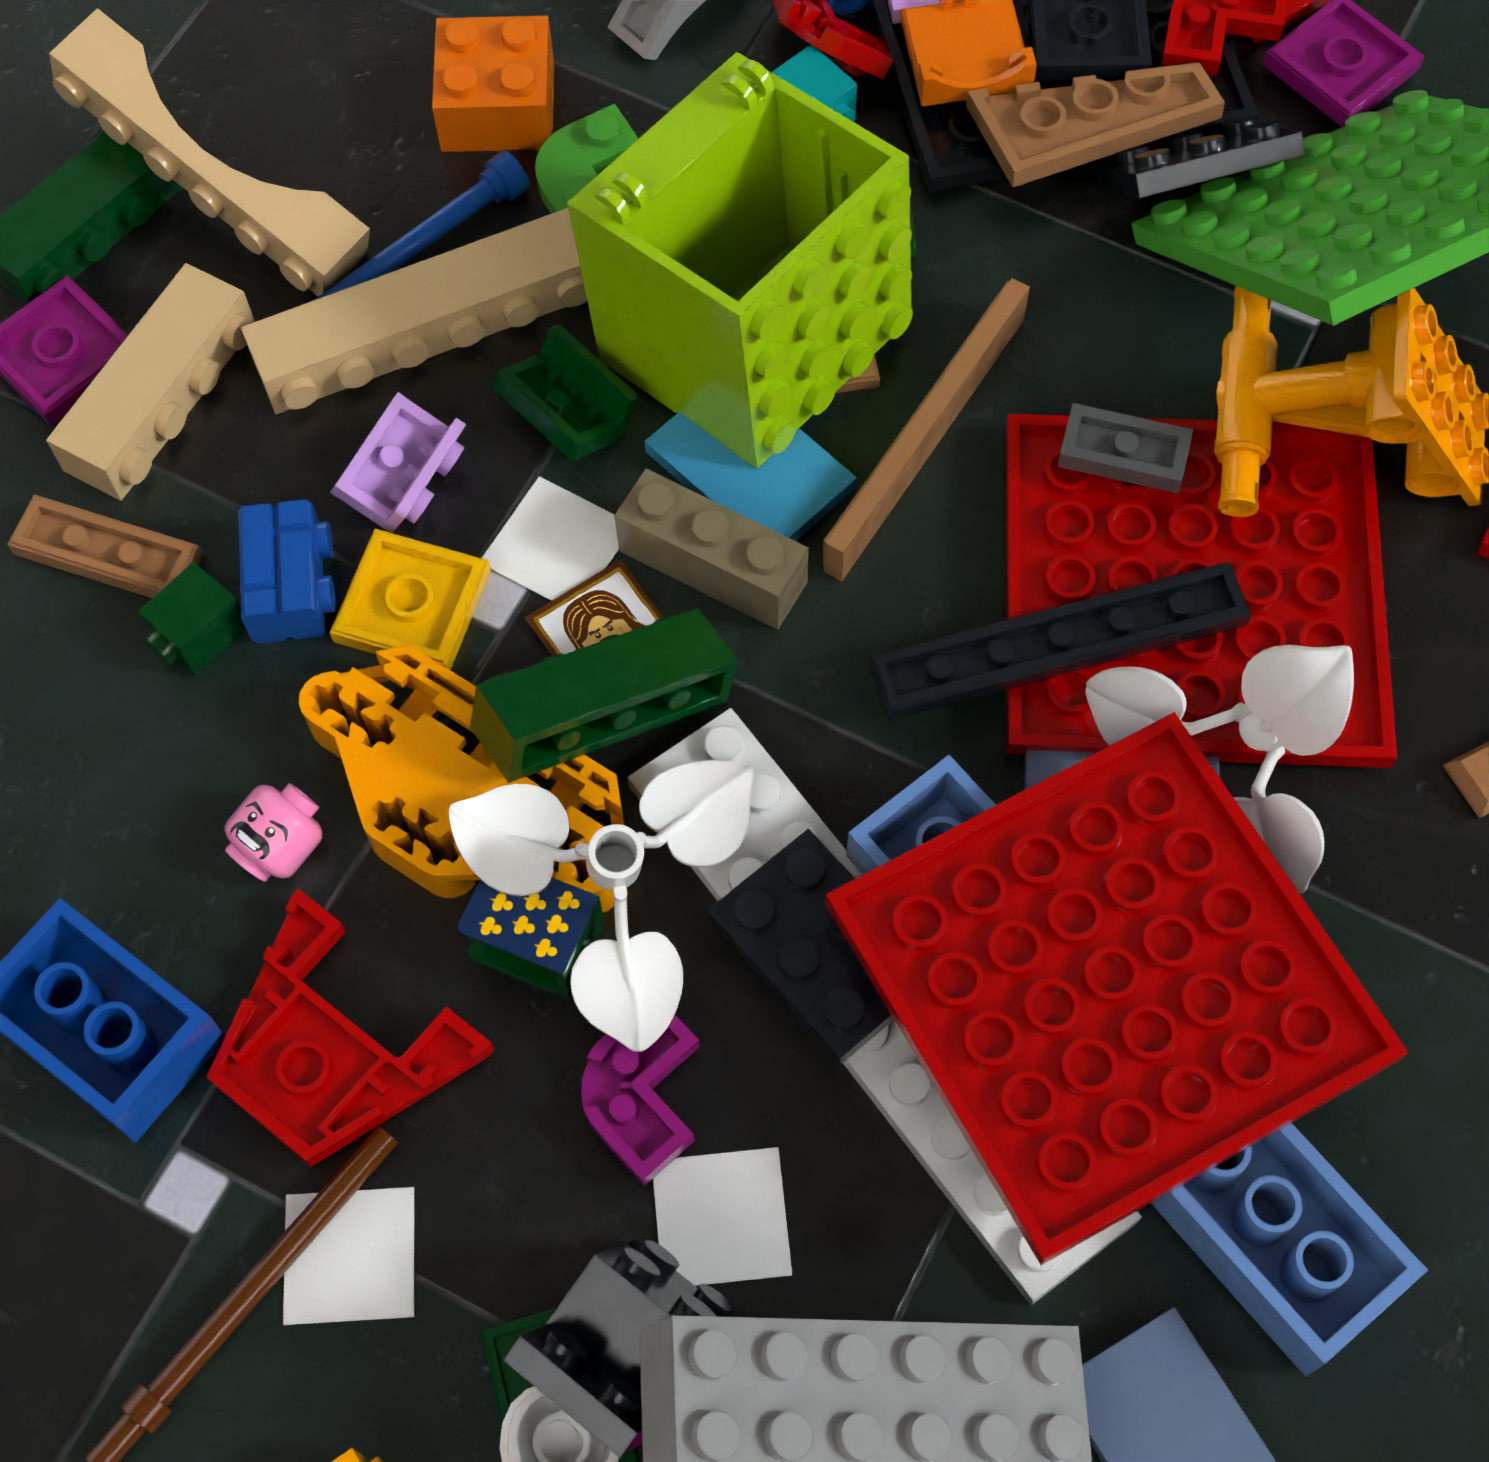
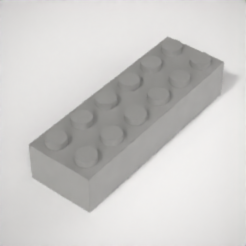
(861, 1391)

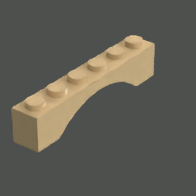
(298, 229)

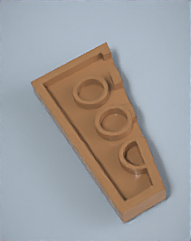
(1068, 126)

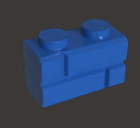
(284, 571)

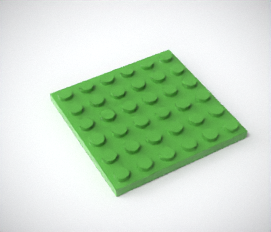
(1349, 220)

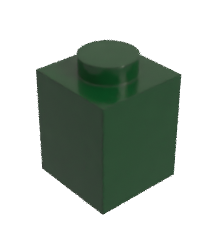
(191, 620)

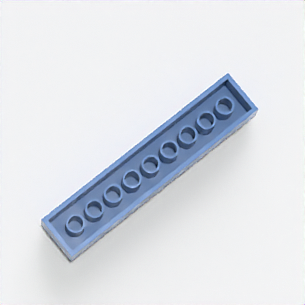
(1267, 1220)

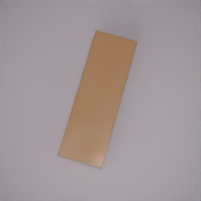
(100, 547)

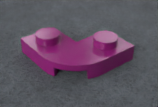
(626, 1109)

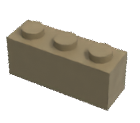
(712, 548)

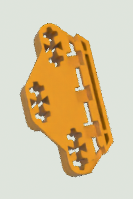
(422, 771)

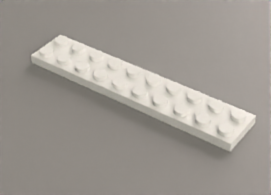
(886, 1063)

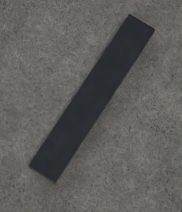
(1058, 641)

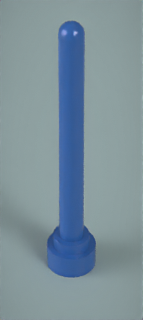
(501, 180)

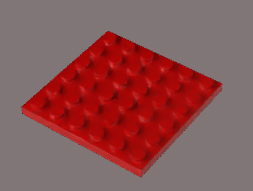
(1301, 562)
(1111, 984)

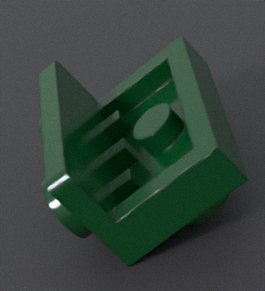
(568, 395)

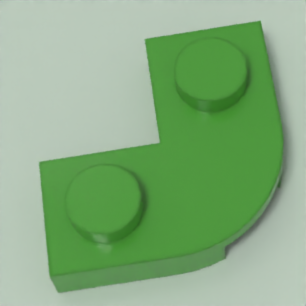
(579, 154)

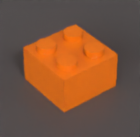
(493, 83)

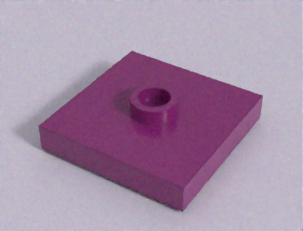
(1343, 60)
(57, 348)

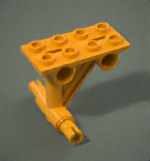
(1396, 392)

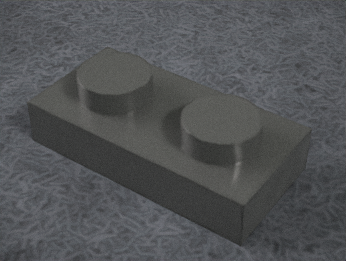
(1125, 448)

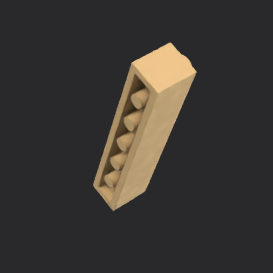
(417, 312)

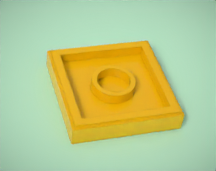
(410, 597)

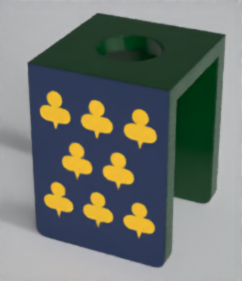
(532, 934)

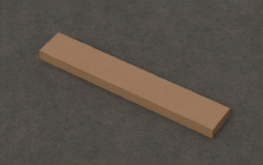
(924, 430)

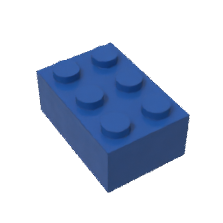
(102, 1020)

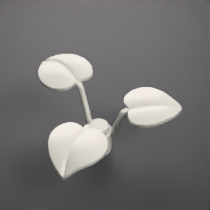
(1292, 702)
(517, 831)

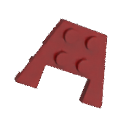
(313, 1070)

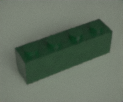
(77, 216)
(602, 694)

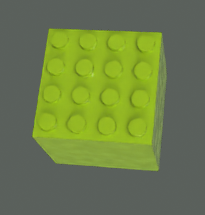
(747, 257)

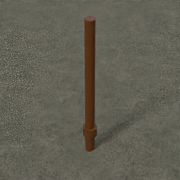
(149, 1405)

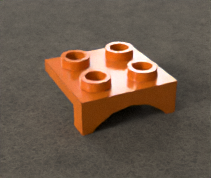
(966, 48)

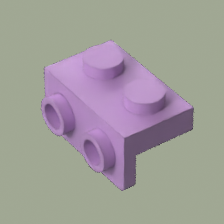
(397, 462)

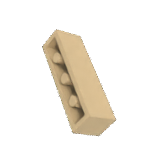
(152, 382)

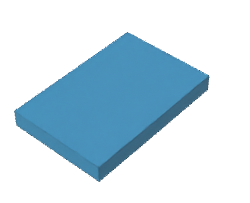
(783, 494)

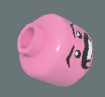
(273, 831)

